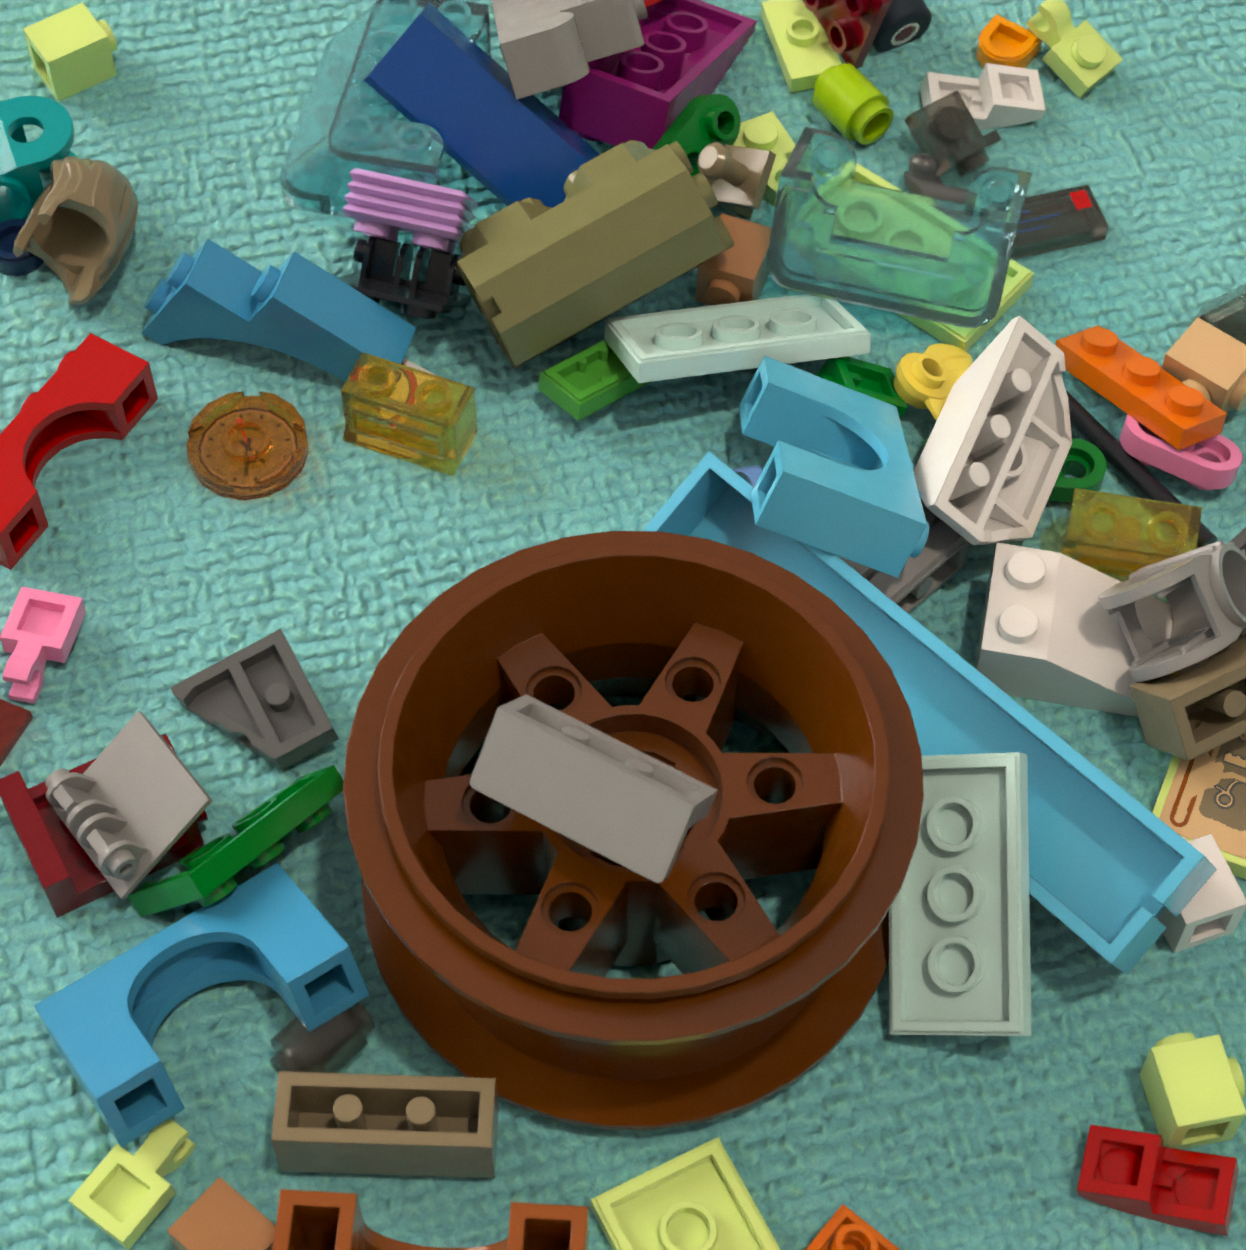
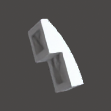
(996, 99)

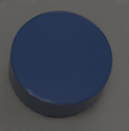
(9, 263)

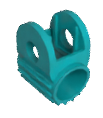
(24, 160)

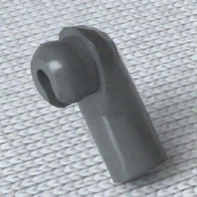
(922, 180)

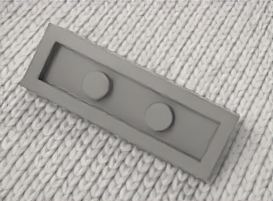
(589, 786)

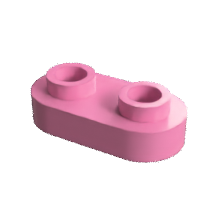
(1203, 465)

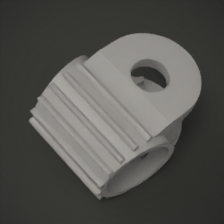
(1205, 601)

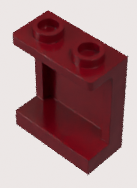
(57, 857)

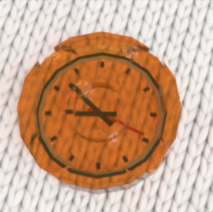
(247, 445)

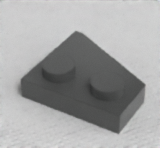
(261, 702)

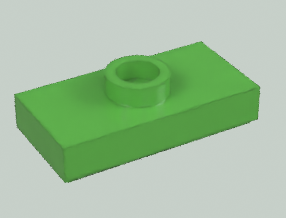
(588, 381)

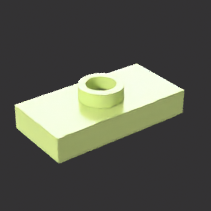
(798, 42)

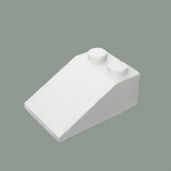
(1052, 638)

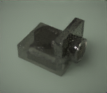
(951, 135)

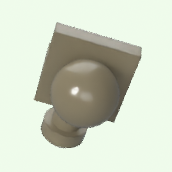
(736, 175)

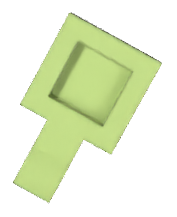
(1075, 54)
(130, 1189)

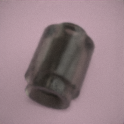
(324, 1048)

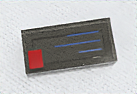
(1059, 222)

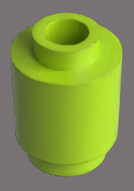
(852, 103)

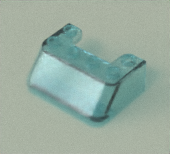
(353, 125)

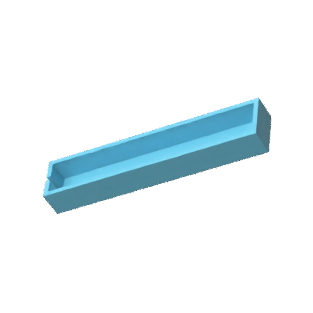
(1092, 846)

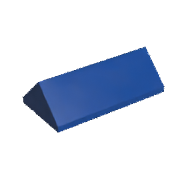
(465, 95)

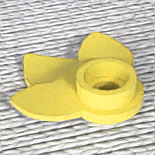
(929, 377)

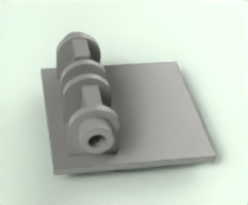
(128, 804)

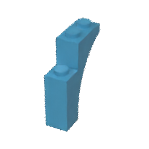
(282, 309)

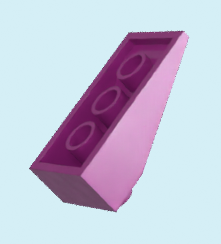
(647, 87)

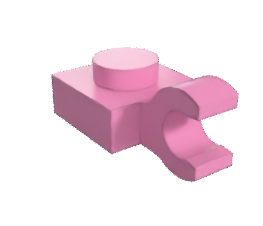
(38, 630)

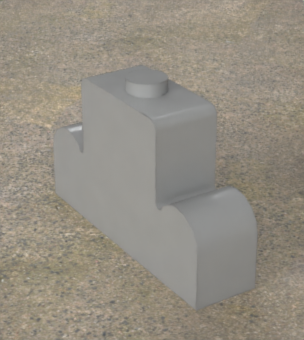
(554, 40)

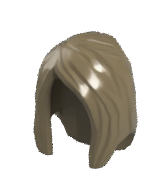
(81, 225)

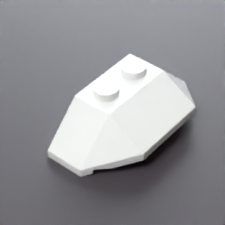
(999, 440)

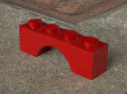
(90, 396)

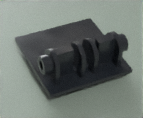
(387, 274)

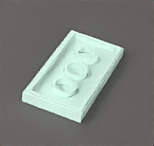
(734, 336)
(965, 904)

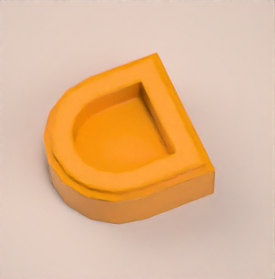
(1007, 44)

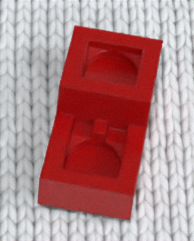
(1157, 1182)

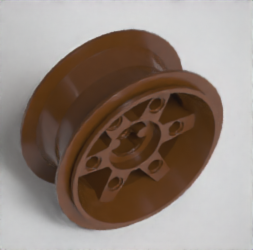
(705, 643)

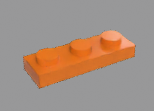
(1141, 387)

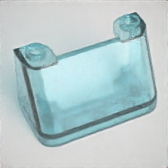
(891, 244)

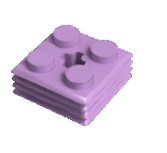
(394, 204)

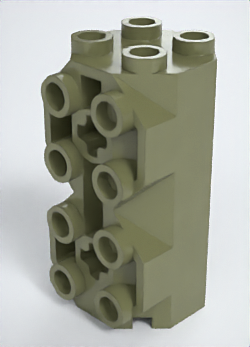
(618, 236)

